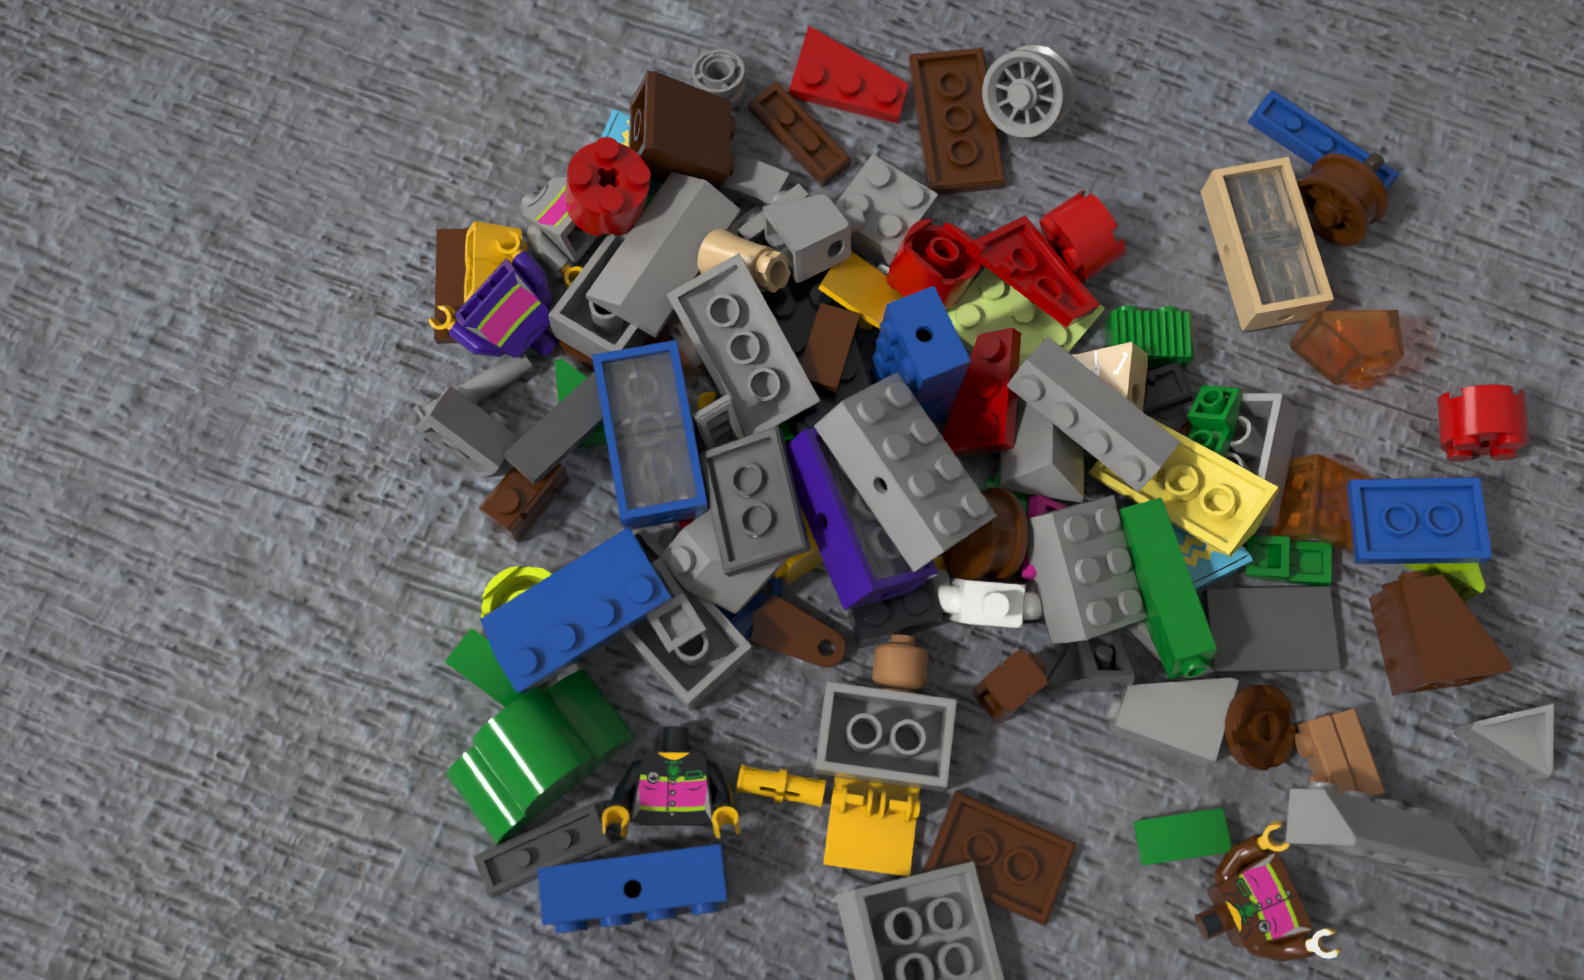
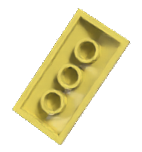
(1202, 494)

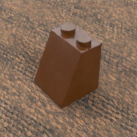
(681, 130)
(1431, 636)

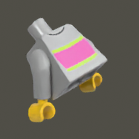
(553, 232)

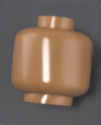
(900, 665)

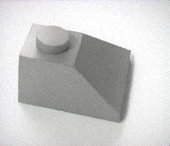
(698, 567)

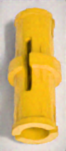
(781, 785)

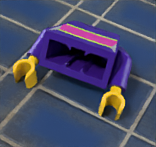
(506, 310)

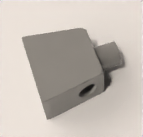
(811, 233)

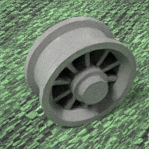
(1029, 90)

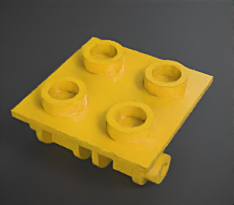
(871, 826)

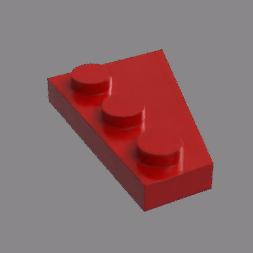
(845, 80)
(1035, 270)
(985, 406)

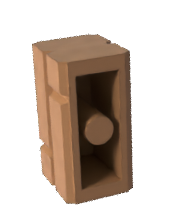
(1339, 753)

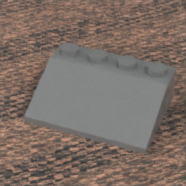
(921, 928)

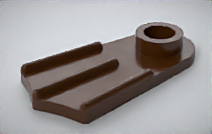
(795, 633)

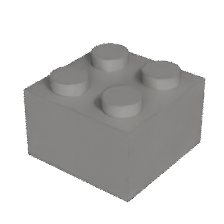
(890, 207)

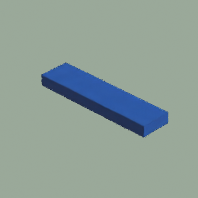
(1307, 135)

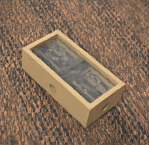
(1266, 244)

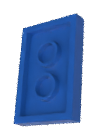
(1418, 521)

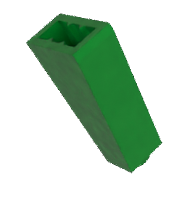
(1167, 591)

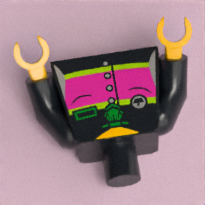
(673, 790)

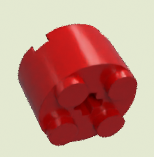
(606, 187)
(1083, 235)
(936, 259)
(1483, 422)

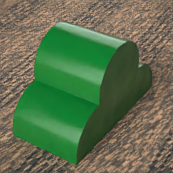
(537, 753)

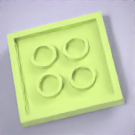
(995, 305)

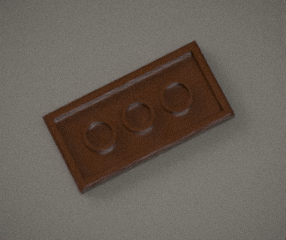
(953, 126)

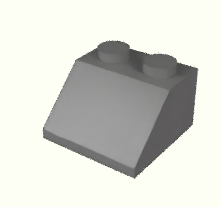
(467, 431)

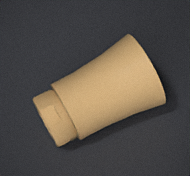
(765, 264)

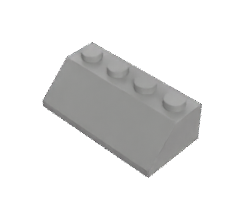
(1378, 833)

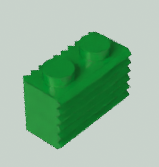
(1160, 333)

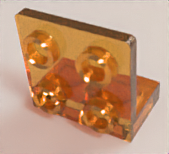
(1317, 502)

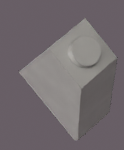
(1174, 716)

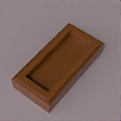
(829, 346)

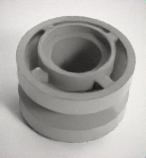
(720, 74)

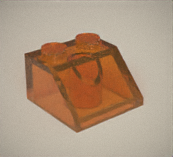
(1351, 345)

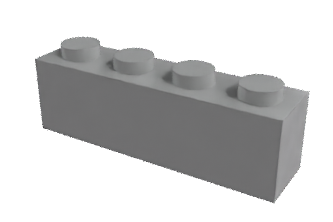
(1093, 414)

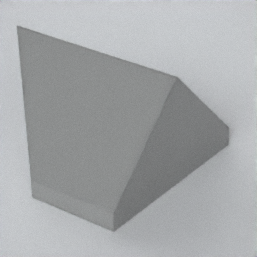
(1516, 740)

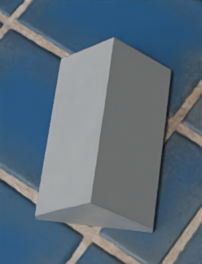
(1042, 459)

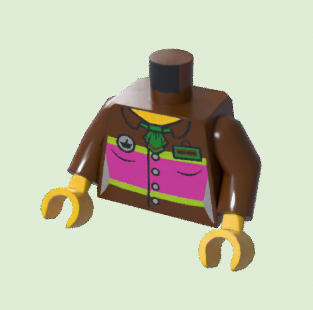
(1260, 904)

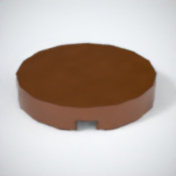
(1259, 727)

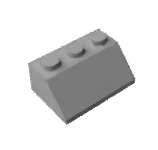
(1265, 442)

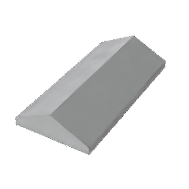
(661, 252)
(743, 345)

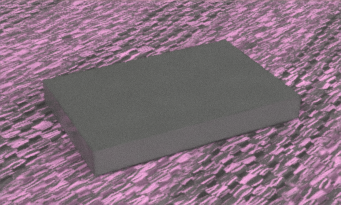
(753, 502)
(1272, 629)

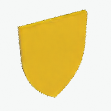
(860, 290)

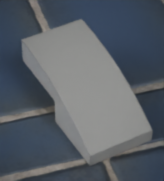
(754, 181)
(677, 619)

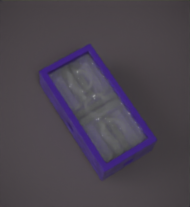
(847, 533)

